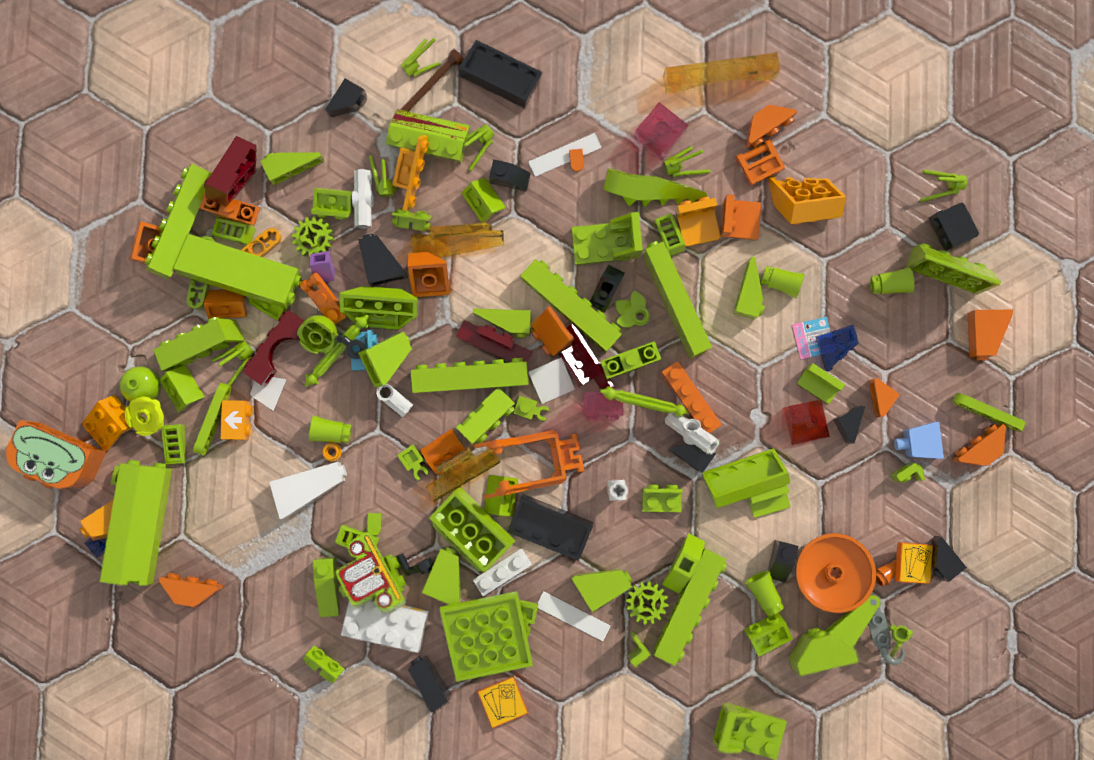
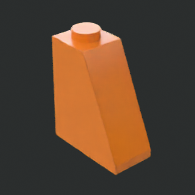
(986, 332)

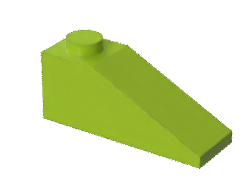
(288, 164)
(750, 293)
(511, 321)
(326, 586)

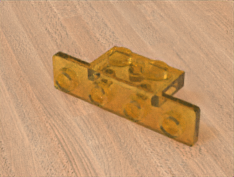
(460, 470)

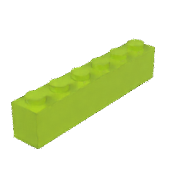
(178, 222)
(570, 305)
(470, 376)
(688, 608)

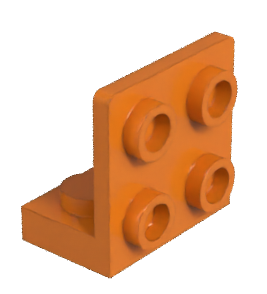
(740, 218)

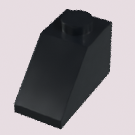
(346, 99)
(509, 175)
(606, 287)
(693, 456)
(782, 560)
(945, 562)

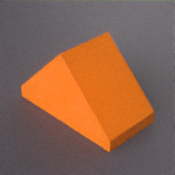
(882, 397)

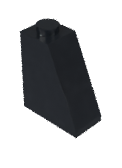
(379, 262)
(429, 683)

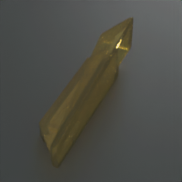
(457, 239)

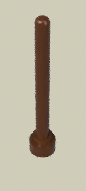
(453, 59)

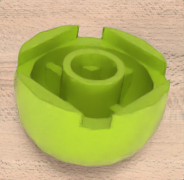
(317, 334)
(139, 383)

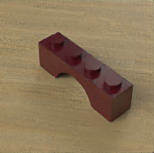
(261, 366)

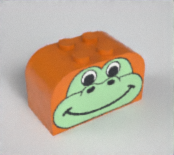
(52, 456)

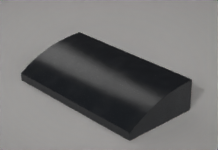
(500, 74)
(550, 527)

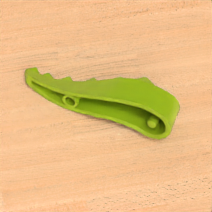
(648, 188)

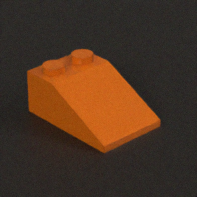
(142, 241)
(551, 333)

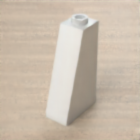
(305, 487)

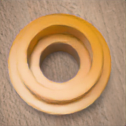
(326, 449)

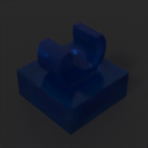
(96, 547)

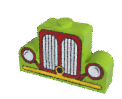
(368, 577)

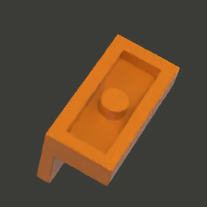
(224, 304)
(442, 449)

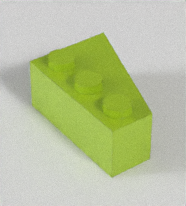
(486, 416)

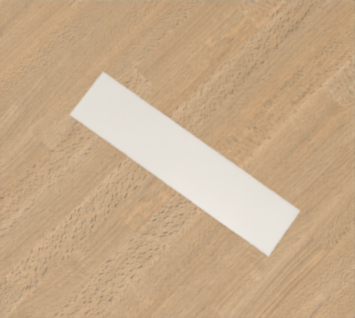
(561, 155)
(573, 616)

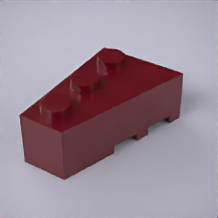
(232, 172)

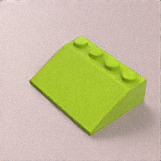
(951, 269)

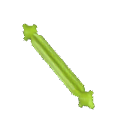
(330, 357)
(643, 401)

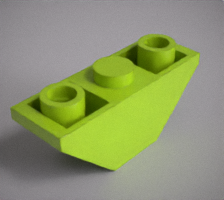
(630, 360)
(684, 563)

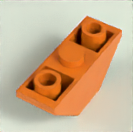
(767, 122)
(235, 210)
(983, 448)
(189, 590)

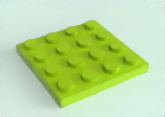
(486, 636)

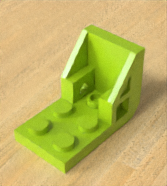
(608, 242)
(748, 731)

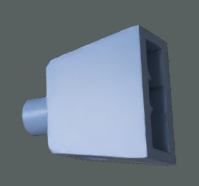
(921, 441)

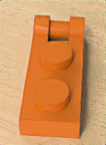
(323, 297)

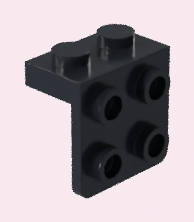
(953, 226)

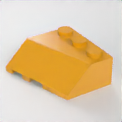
(806, 199)

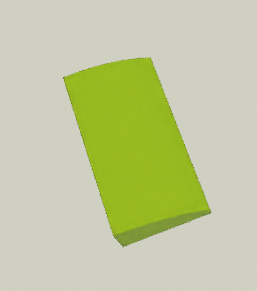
(746, 478)

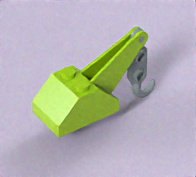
(834, 646)

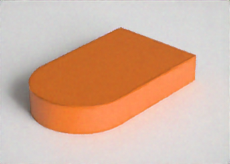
(576, 159)

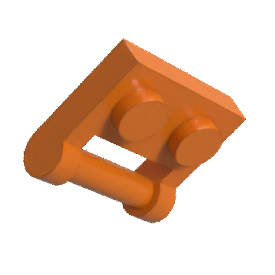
(762, 168)

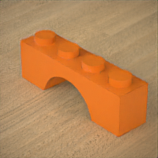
(686, 391)

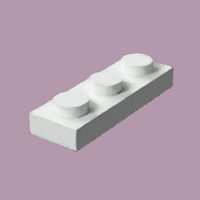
(502, 572)

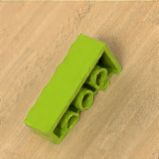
(198, 343)

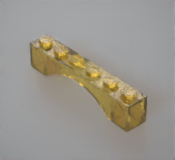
(746, 68)

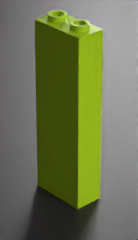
(238, 271)
(676, 299)

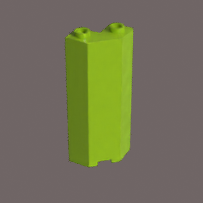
(136, 523)

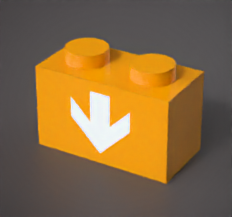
(236, 420)

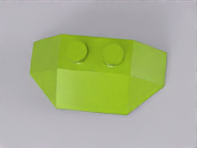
(385, 306)

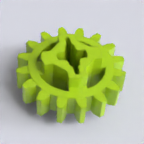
(305, 239)
(655, 613)

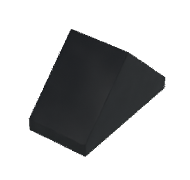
(849, 423)

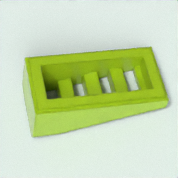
(245, 232)
(675, 245)
(181, 443)
(339, 540)

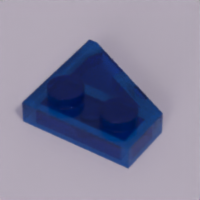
(836, 344)

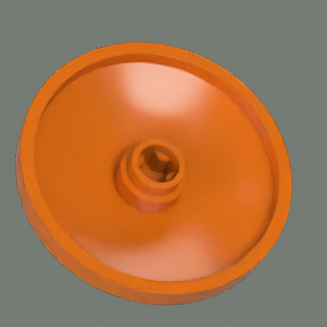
(835, 573)

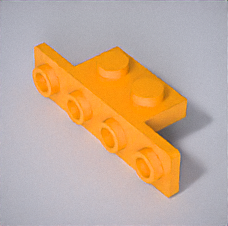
(408, 170)

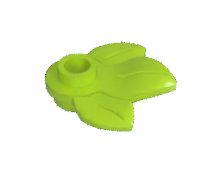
(630, 309)

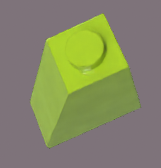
(385, 357)
(445, 578)
(601, 586)

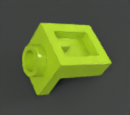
(905, 473)

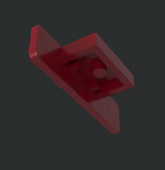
(492, 342)
(582, 362)

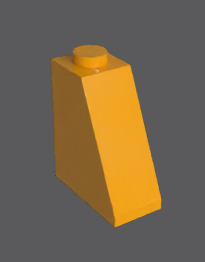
(97, 524)

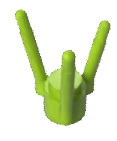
(410, 64)
(483, 135)
(673, 164)
(954, 182)
(385, 186)
(242, 351)
(899, 635)

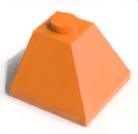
(428, 275)

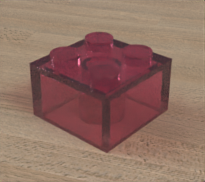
(660, 131)
(596, 405)

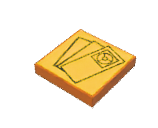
(913, 563)
(502, 701)

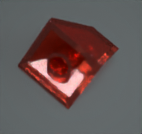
(806, 422)

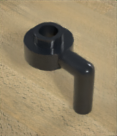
(341, 338)
(423, 566)

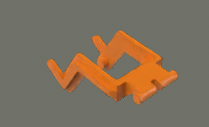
(562, 457)

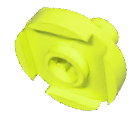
(151, 409)

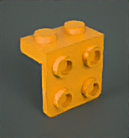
(698, 221)
(106, 422)

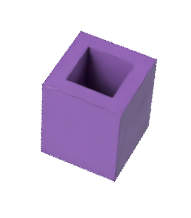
(323, 265)

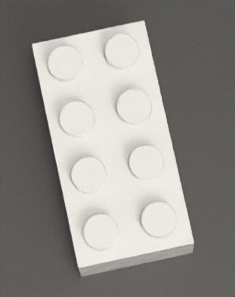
(399, 629)

